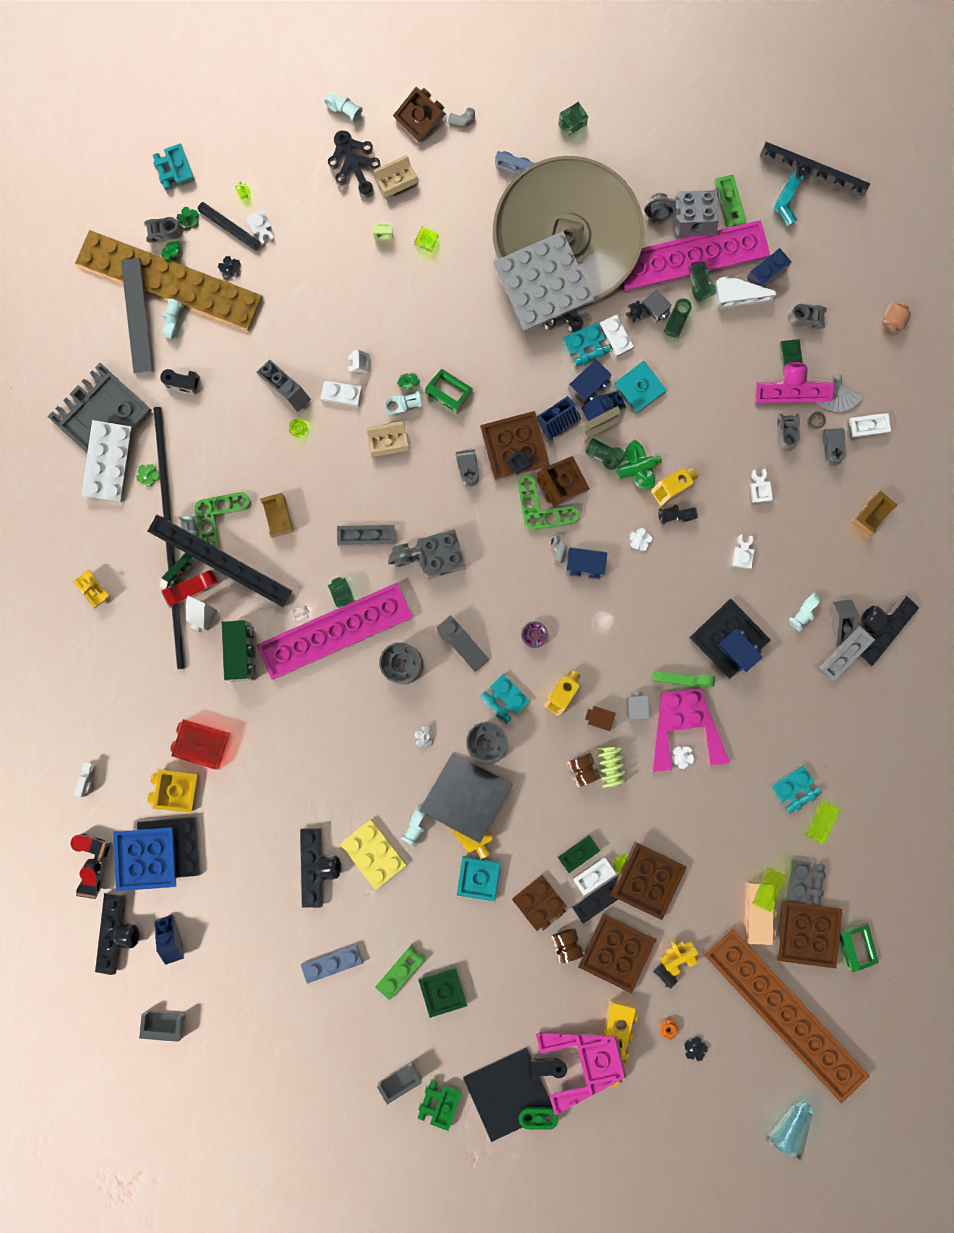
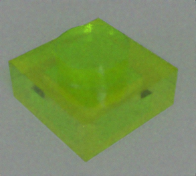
(426, 239)

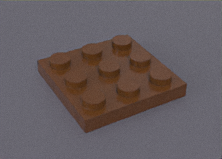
(510, 435)
(648, 880)
(809, 934)
(617, 953)

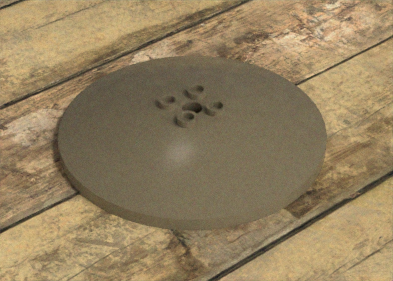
(579, 199)

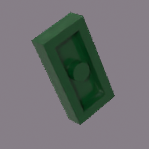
(790, 352)
(171, 577)
(578, 853)

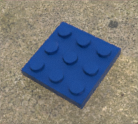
(144, 859)

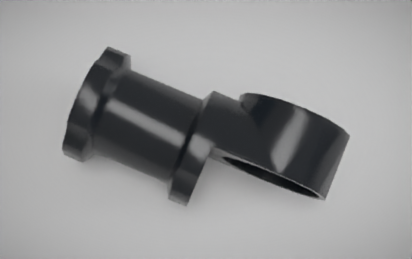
(675, 514)

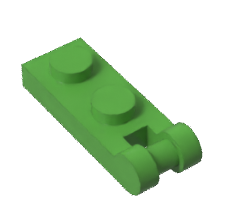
(730, 200)
(399, 973)

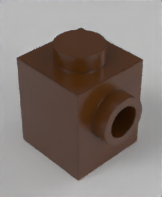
(600, 718)

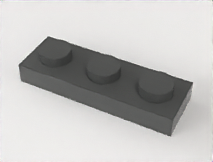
(365, 535)

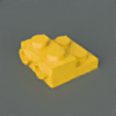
(172, 790)

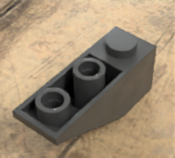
(284, 385)

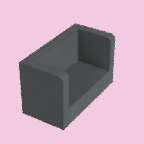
(162, 1026)
(399, 1082)

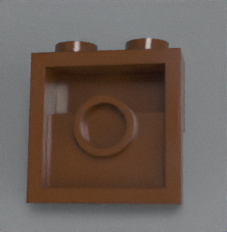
(419, 113)
(562, 481)
(540, 903)

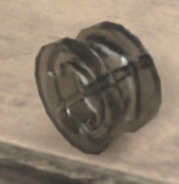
(820, 416)

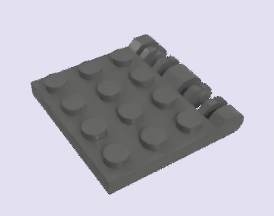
(106, 402)

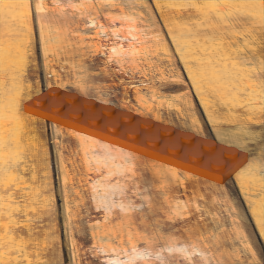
(786, 1015)

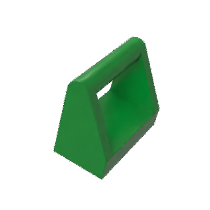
(443, 398)
(849, 951)

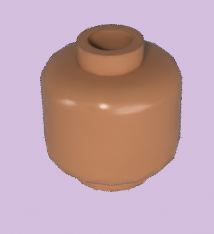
(896, 317)

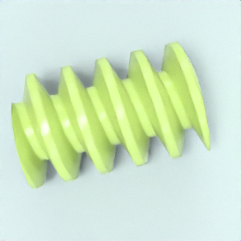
(612, 766)

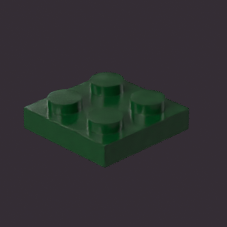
(442, 992)

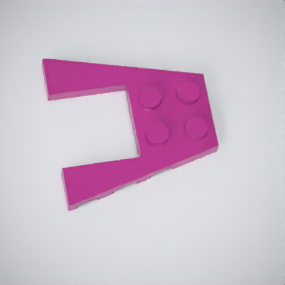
(685, 711)
(599, 1060)

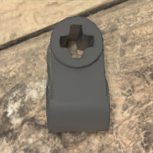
(159, 229)
(811, 316)
(788, 427)
(834, 443)
(467, 464)

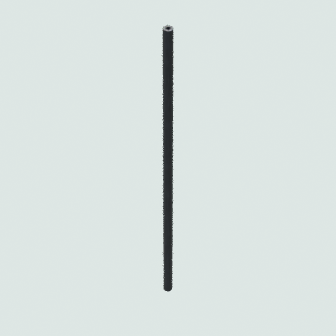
(167, 515)

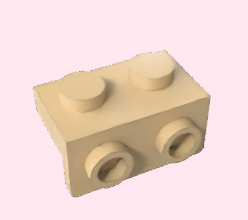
(396, 176)
(387, 439)

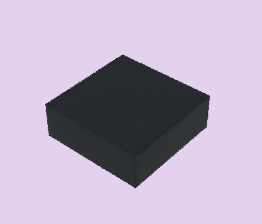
(518, 462)

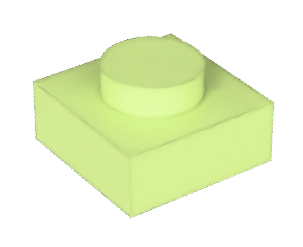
(383, 232)

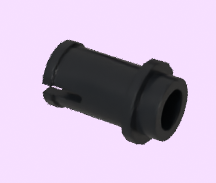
(665, 976)

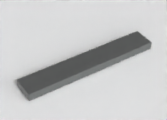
(137, 316)

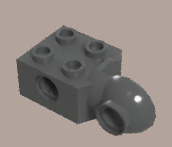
(692, 211)
(435, 554)

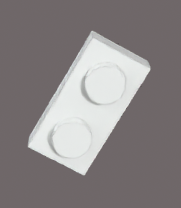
(616, 335)
(341, 393)
(869, 425)
(594, 876)

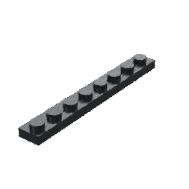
(219, 560)

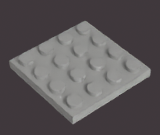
(543, 281)

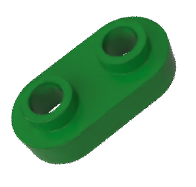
(538, 1118)

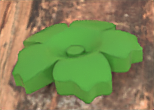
(147, 474)

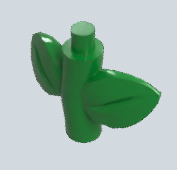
(639, 466)

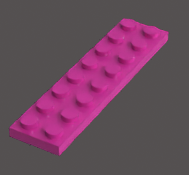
(671, 259)
(334, 631)

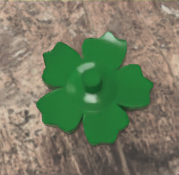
(188, 217)
(171, 250)
(408, 380)

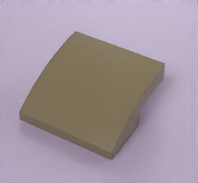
(601, 423)

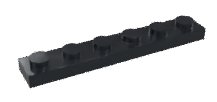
(814, 169)

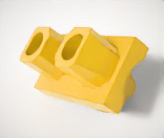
(91, 588)
(679, 954)

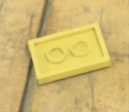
(373, 854)

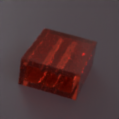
(199, 744)

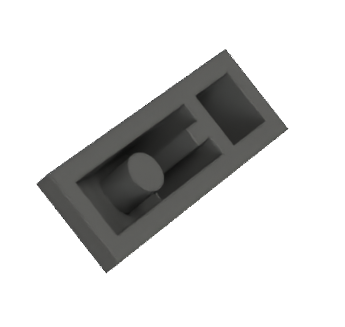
(462, 643)

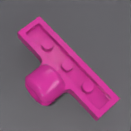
(794, 387)

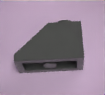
(844, 619)

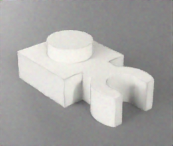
(260, 225)
(760, 489)
(743, 555)
(84, 783)

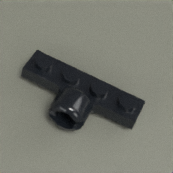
(885, 626)
(315, 868)
(113, 934)

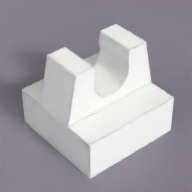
(360, 360)

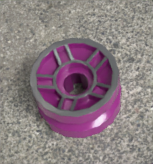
(537, 627)

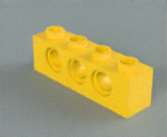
(616, 1012)

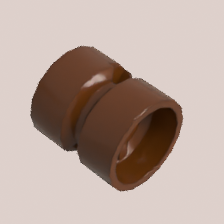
(584, 770)
(567, 945)

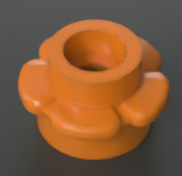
(669, 1034)

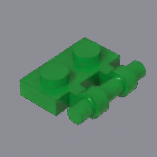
(445, 1108)

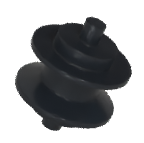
(635, 311)

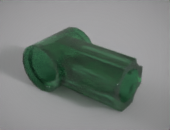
(702, 284)
(677, 319)
(605, 454)

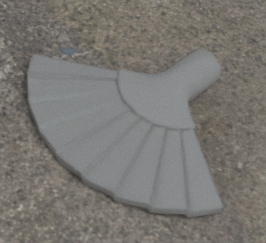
(842, 398)

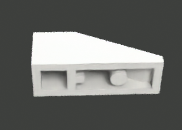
(739, 292)
(199, 614)

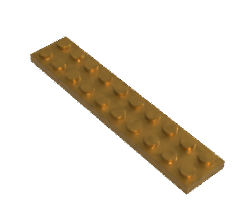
(172, 280)

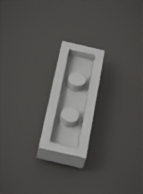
(846, 653)

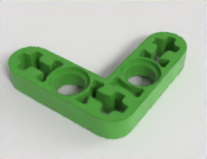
(213, 511)
(535, 511)
(698, 681)

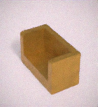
(874, 513)
(277, 515)

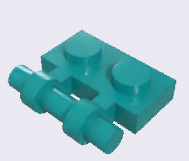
(178, 163)
(584, 339)
(510, 695)
(791, 785)

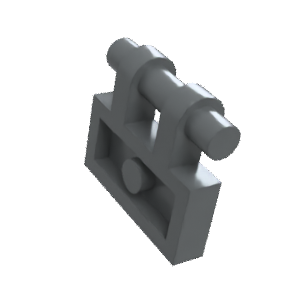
(799, 880)

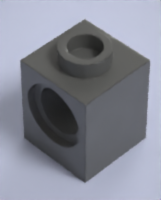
(657, 306)

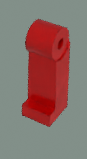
(190, 587)

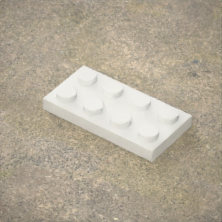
(106, 461)

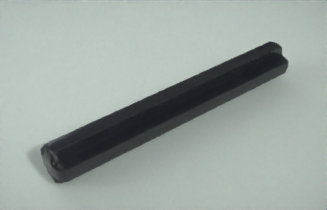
(229, 226)

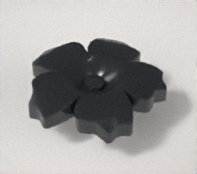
(229, 267)
(695, 1049)

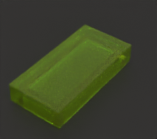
(822, 822)
(769, 889)

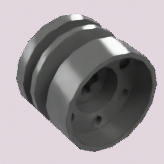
(390, 662)
(489, 732)

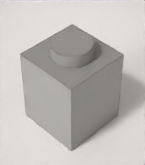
(637, 706)

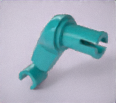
(784, 198)

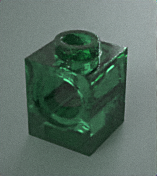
(572, 119)
(341, 592)

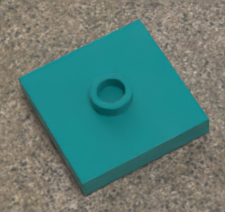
(640, 386)
(478, 878)

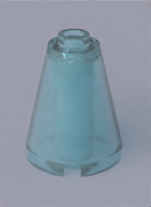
(792, 1130)

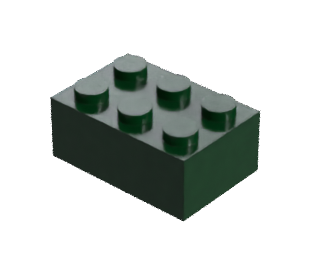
(238, 651)

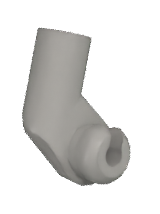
(464, 119)
(559, 546)

